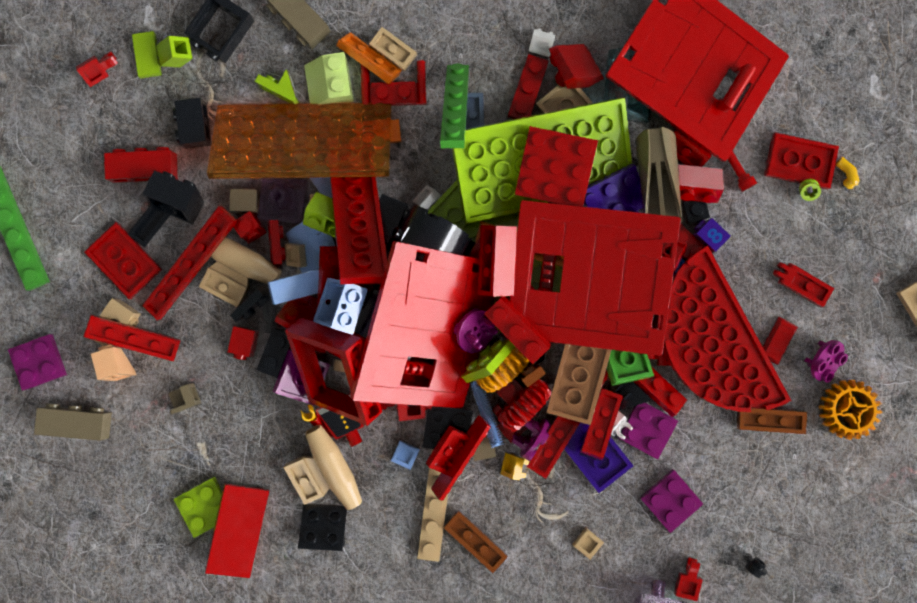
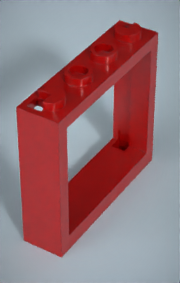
(302, 337)

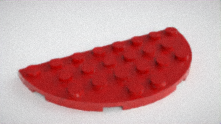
(714, 342)

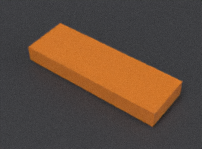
(369, 57)

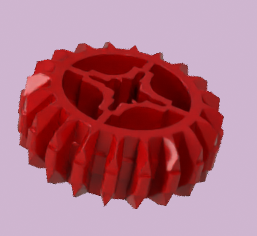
(524, 406)

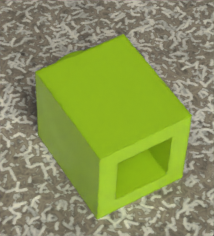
(174, 51)

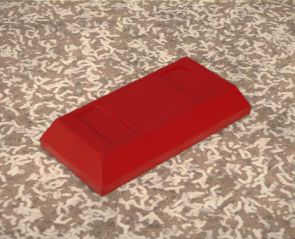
(779, 339)

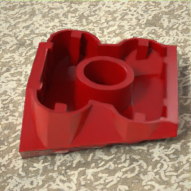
(574, 66)

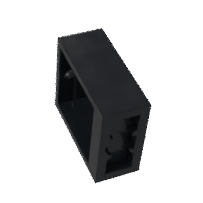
(204, 16)

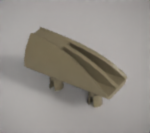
(659, 172)

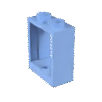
(334, 314)

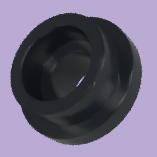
(756, 567)

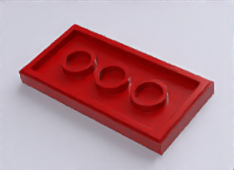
(236, 531)

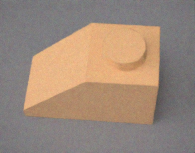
(111, 364)

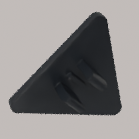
(631, 394)

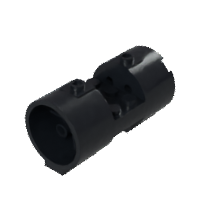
(420, 230)

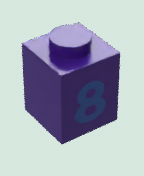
(711, 234)

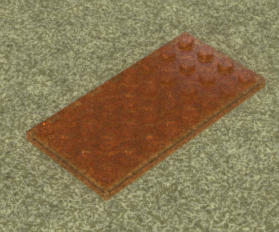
(301, 141)

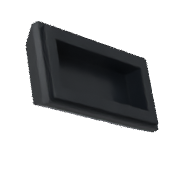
(148, 226)

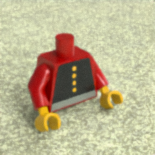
(334, 424)

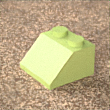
(329, 79)

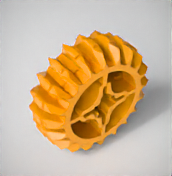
(505, 373)
(856, 425)

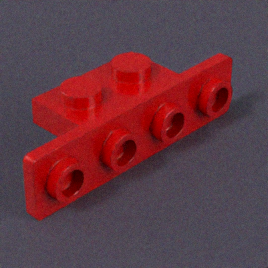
(454, 453)

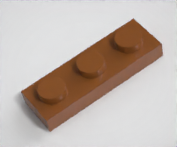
(531, 374)
(773, 421)
(475, 541)

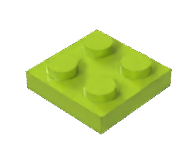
(488, 361)
(200, 506)

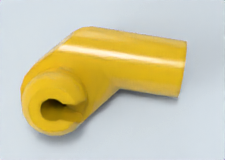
(850, 171)

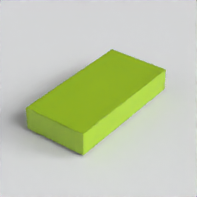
(146, 54)

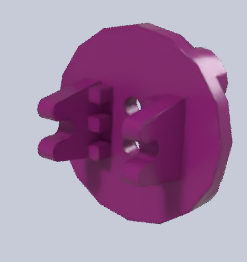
(470, 325)
(827, 360)
(537, 436)

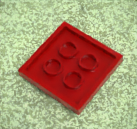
(556, 167)

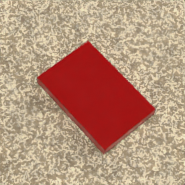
(801, 159)
(123, 260)

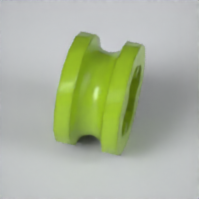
(815, 187)

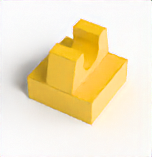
(512, 466)

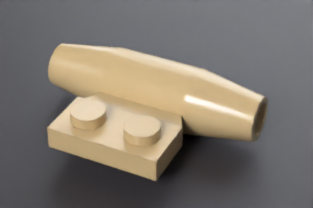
(231, 273)
(323, 471)

